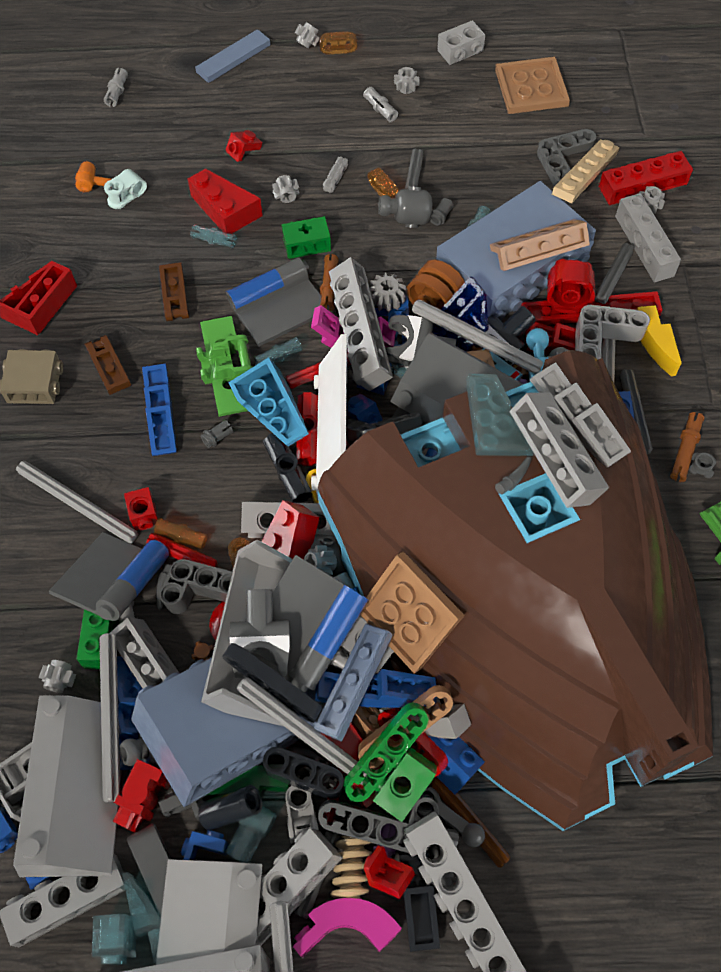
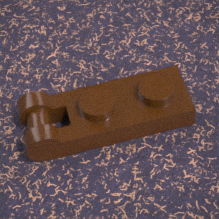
(173, 291)
(108, 365)

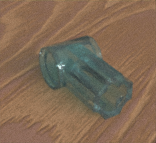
(250, 835)

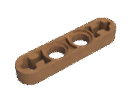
(438, 711)

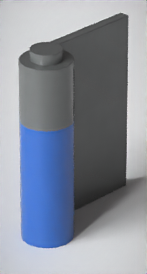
(275, 301)
(110, 575)
(319, 618)

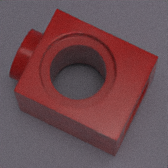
(138, 500)

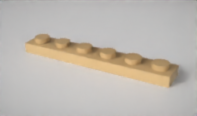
(585, 171)

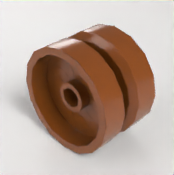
(435, 284)

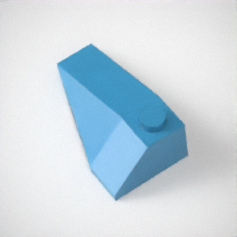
(269, 399)

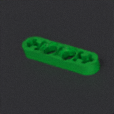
(381, 749)

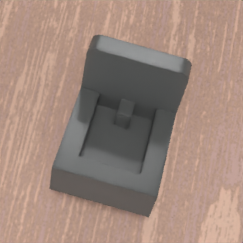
(173, 806)

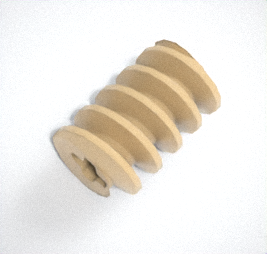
(351, 868)

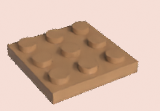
(532, 85)
(412, 611)

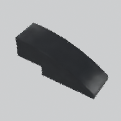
(420, 908)

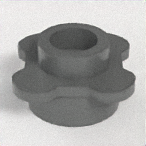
(705, 459)

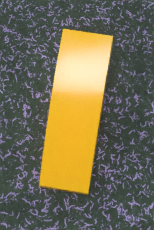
(660, 342)

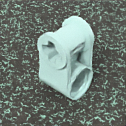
(124, 186)

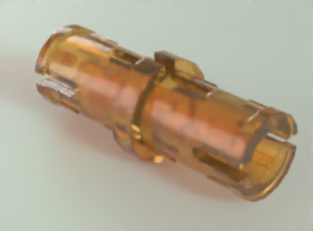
(180, 533)

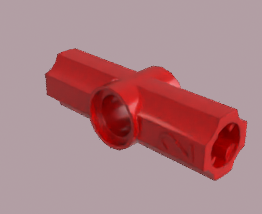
(307, 446)

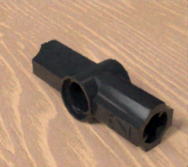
(292, 478)

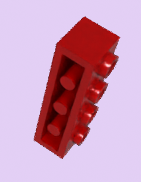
(661, 172)

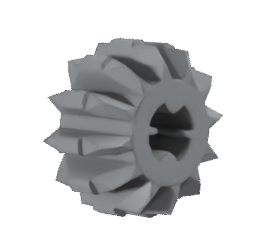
(387, 292)

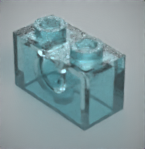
(113, 939)

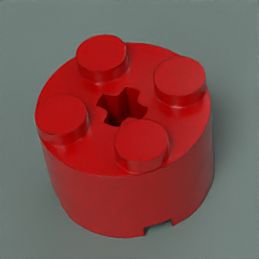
(570, 285)

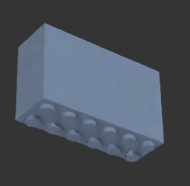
(471, 252)
(197, 743)

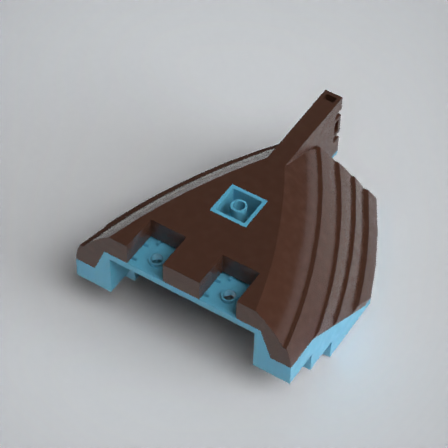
(574, 619)

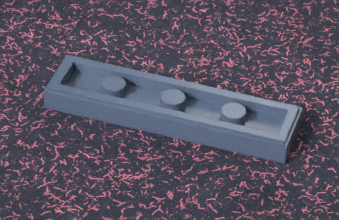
(232, 56)
(353, 682)

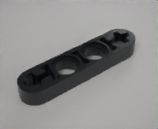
(272, 682)

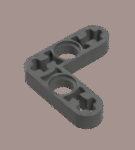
(580, 140)
(404, 423)

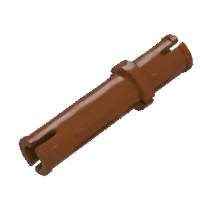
(326, 291)
(690, 438)

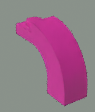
(329, 327)
(348, 913)

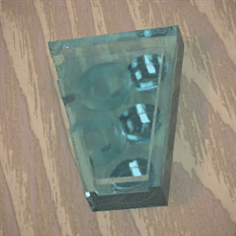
(492, 423)

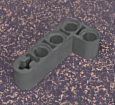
(193, 584)
(375, 822)

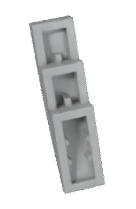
(587, 420)

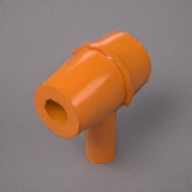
(87, 177)

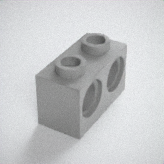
(461, 42)

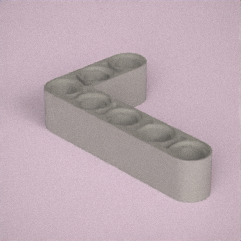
(608, 323)

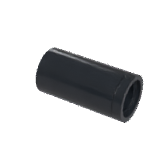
(230, 807)

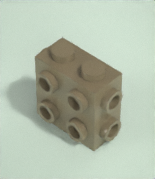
(31, 376)

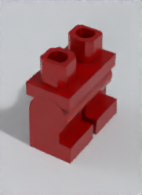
(139, 795)

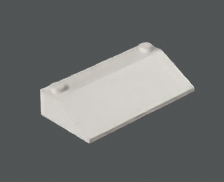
(331, 408)

